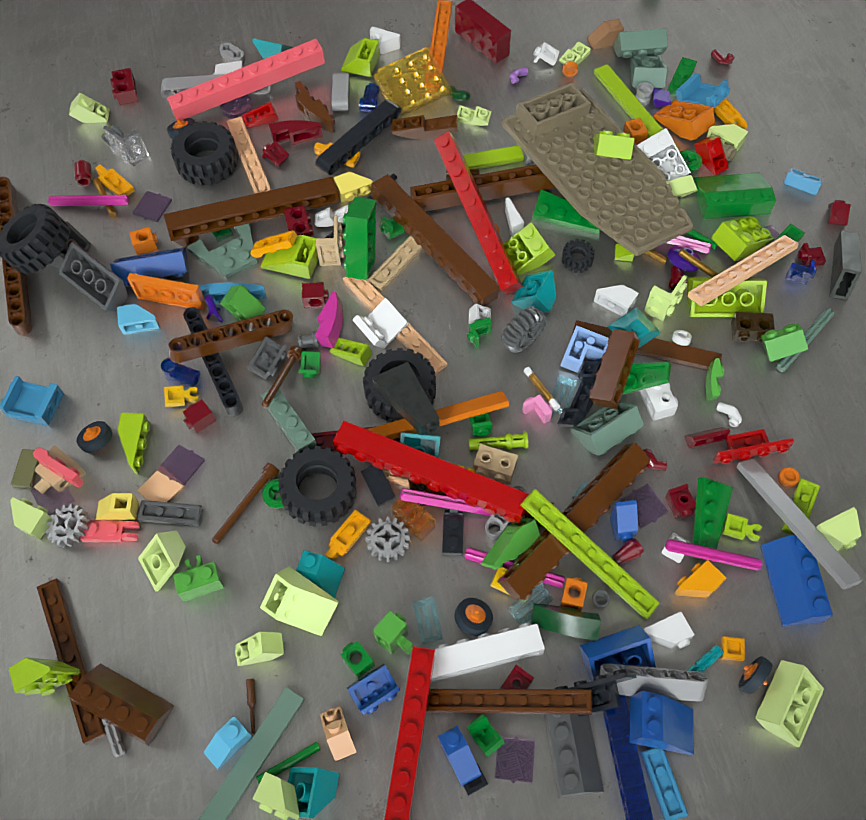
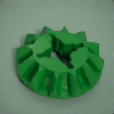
(692, 157)
(269, 496)

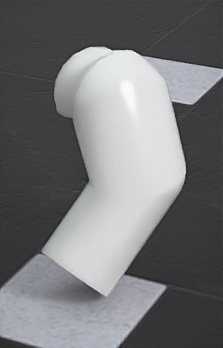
(733, 413)

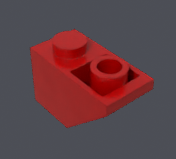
(712, 154)

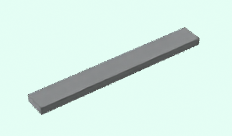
(800, 524)

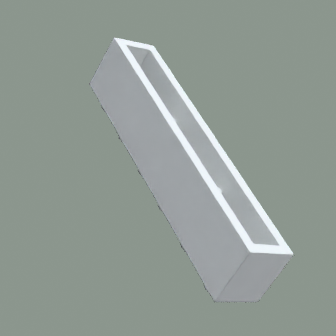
(487, 651)

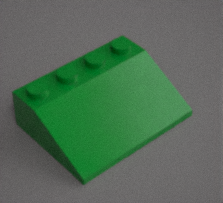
(734, 195)

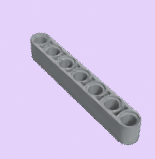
(178, 84)

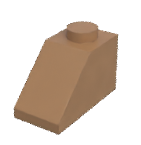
(605, 34)

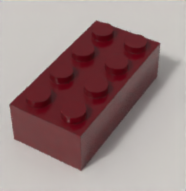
(482, 30)

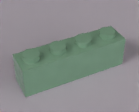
(290, 423)

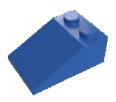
(661, 723)

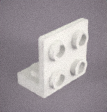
(382, 324)

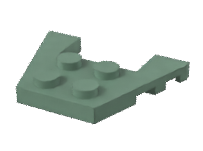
(229, 257)

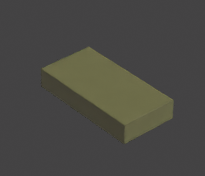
(25, 470)

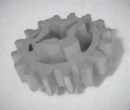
(67, 525)
(395, 539)

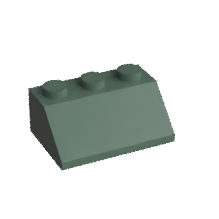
(641, 43)
(608, 427)

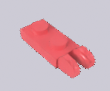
(58, 467)
(109, 531)

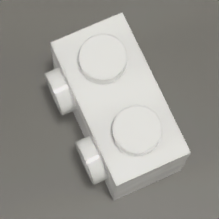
(659, 401)

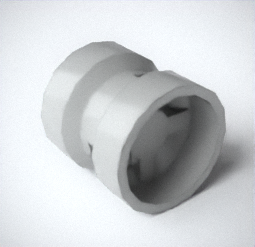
(644, 93)

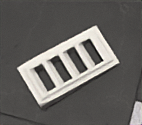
(514, 219)

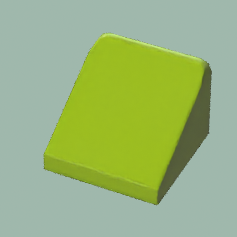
(623, 254)

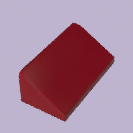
(707, 437)

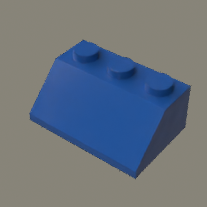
(623, 648)

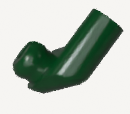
(459, 96)

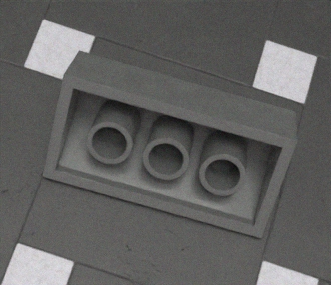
(93, 278)
(573, 755)

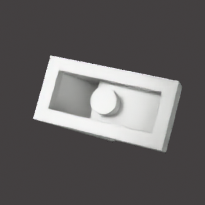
(387, 40)

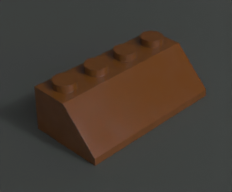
(121, 703)

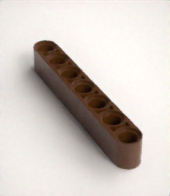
(230, 336)

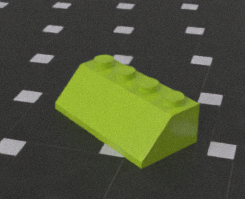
(744, 297)

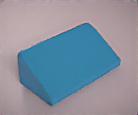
(803, 181)

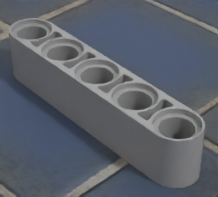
(667, 682)

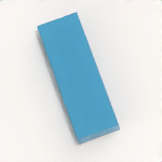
(663, 784)

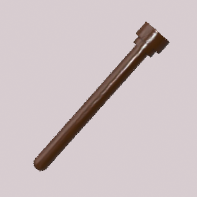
(293, 356)
(269, 472)

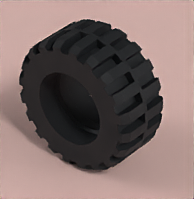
(200, 138)
(33, 238)
(421, 367)
(310, 463)

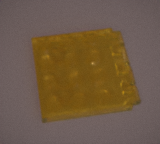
(412, 81)

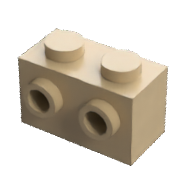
(495, 463)

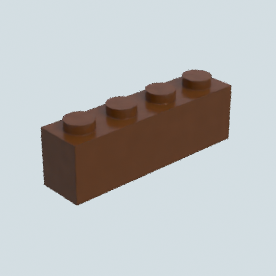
(614, 369)

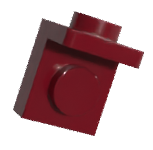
(275, 153)
(807, 254)

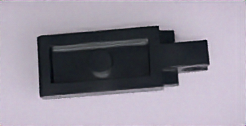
(453, 533)

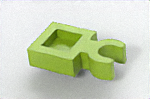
(737, 528)

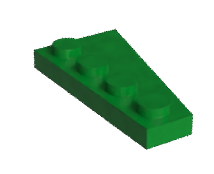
(560, 212)
(647, 376)
(710, 512)

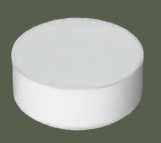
(682, 337)

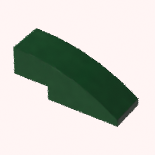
(566, 621)

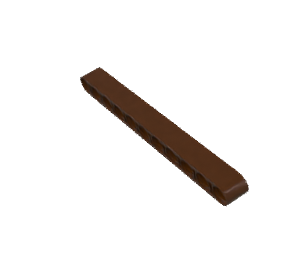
(15, 282)

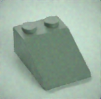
(648, 69)

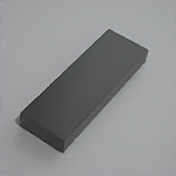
(170, 513)

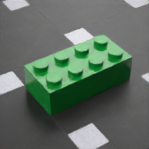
(360, 238)

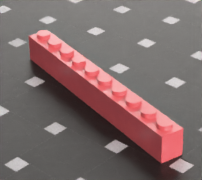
(246, 80)

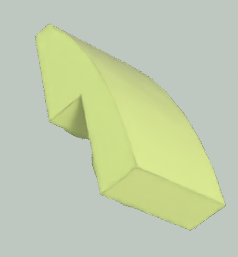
(576, 54)
(473, 117)
(682, 186)

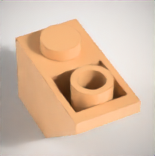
(337, 733)

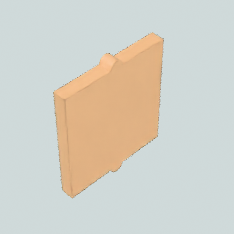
(160, 488)

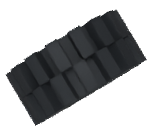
(578, 247)

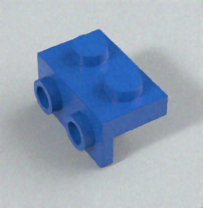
(373, 690)

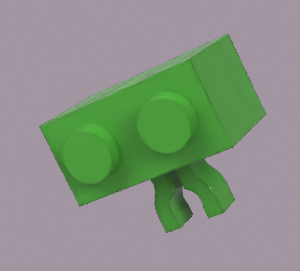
(242, 303)
(784, 342)
(198, 580)
(392, 633)

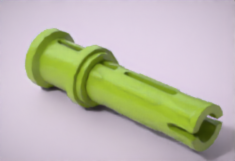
(509, 441)

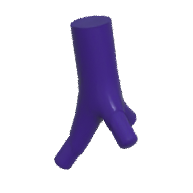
(213, 309)

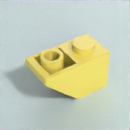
(352, 185)
(118, 507)

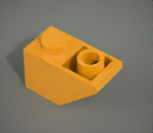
(702, 582)

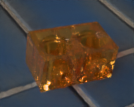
(414, 518)

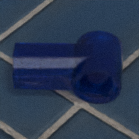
(369, 100)
(180, 373)

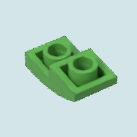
(714, 373)

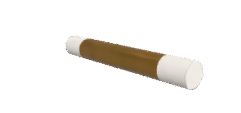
(542, 389)

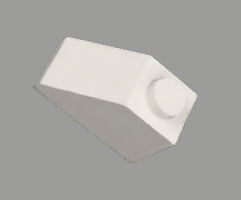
(616, 298)
(671, 632)

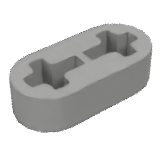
(231, 52)

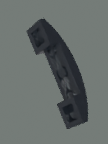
(581, 403)

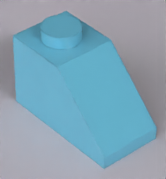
(135, 319)
(227, 742)

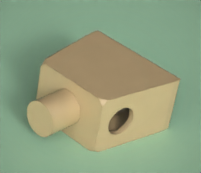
(51, 479)

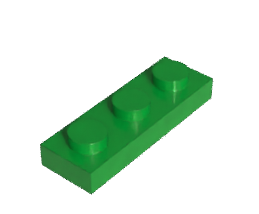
(682, 74)

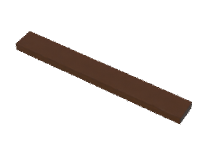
(664, 349)
(68, 652)
(511, 701)

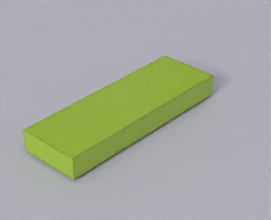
(804, 498)

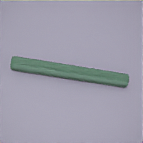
(810, 334)

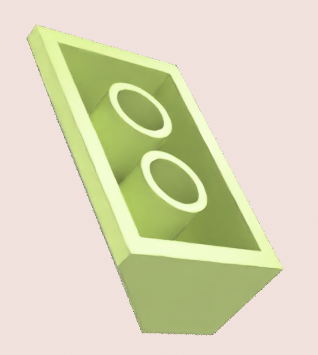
(790, 702)

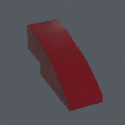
(295, 131)

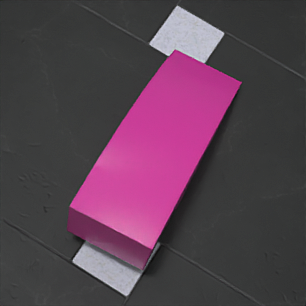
(330, 321)

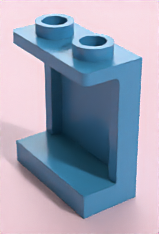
(701, 93)
(31, 401)

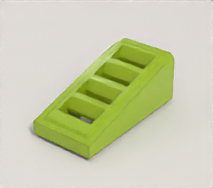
(360, 357)

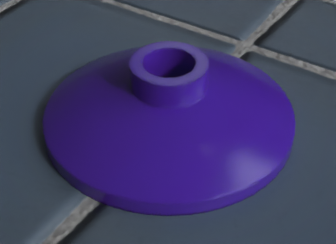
(679, 261)

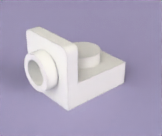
(546, 53)

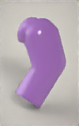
(518, 73)

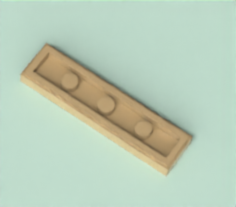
(395, 264)

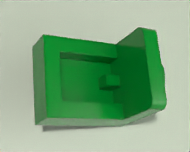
(390, 228)
(477, 329)
(310, 364)
(481, 424)
(485, 735)

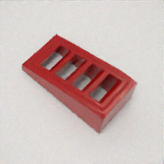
(268, 112)

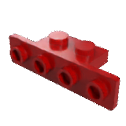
(750, 444)

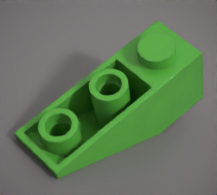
(511, 543)

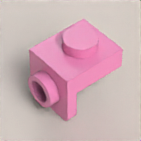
(541, 407)

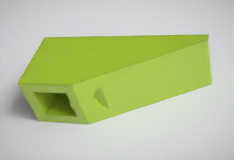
(133, 433)

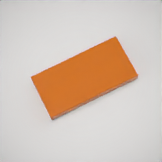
(167, 291)

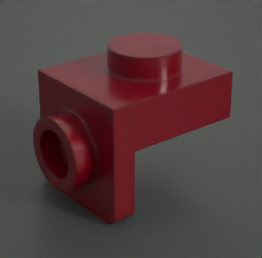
(839, 213)

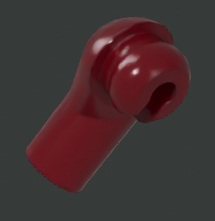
(722, 59)
(654, 463)

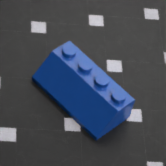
(153, 264)
(796, 582)

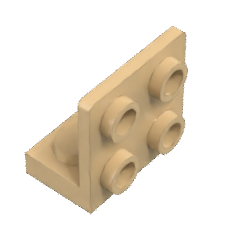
(330, 249)

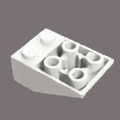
(665, 155)

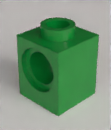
(361, 667)

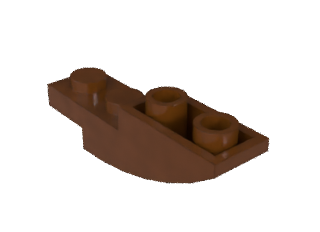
(312, 108)
(421, 128)

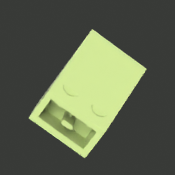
(299, 602)

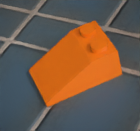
(686, 118)

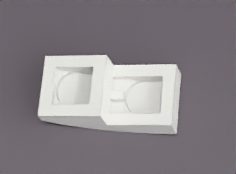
(326, 217)

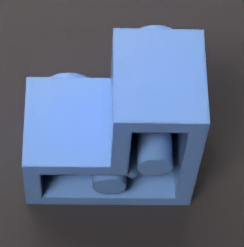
(584, 344)

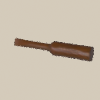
(251, 701)

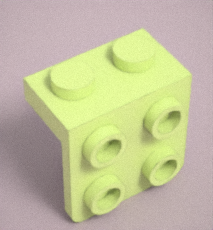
(663, 303)

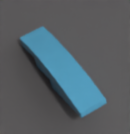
(219, 290)

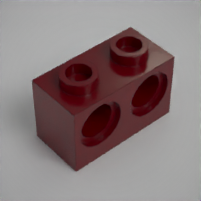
(124, 86)
(298, 221)

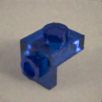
(801, 273)

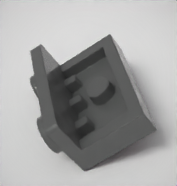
(266, 358)

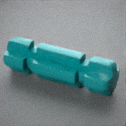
(707, 659)

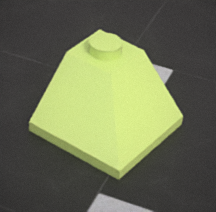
(842, 529)
(162, 557)

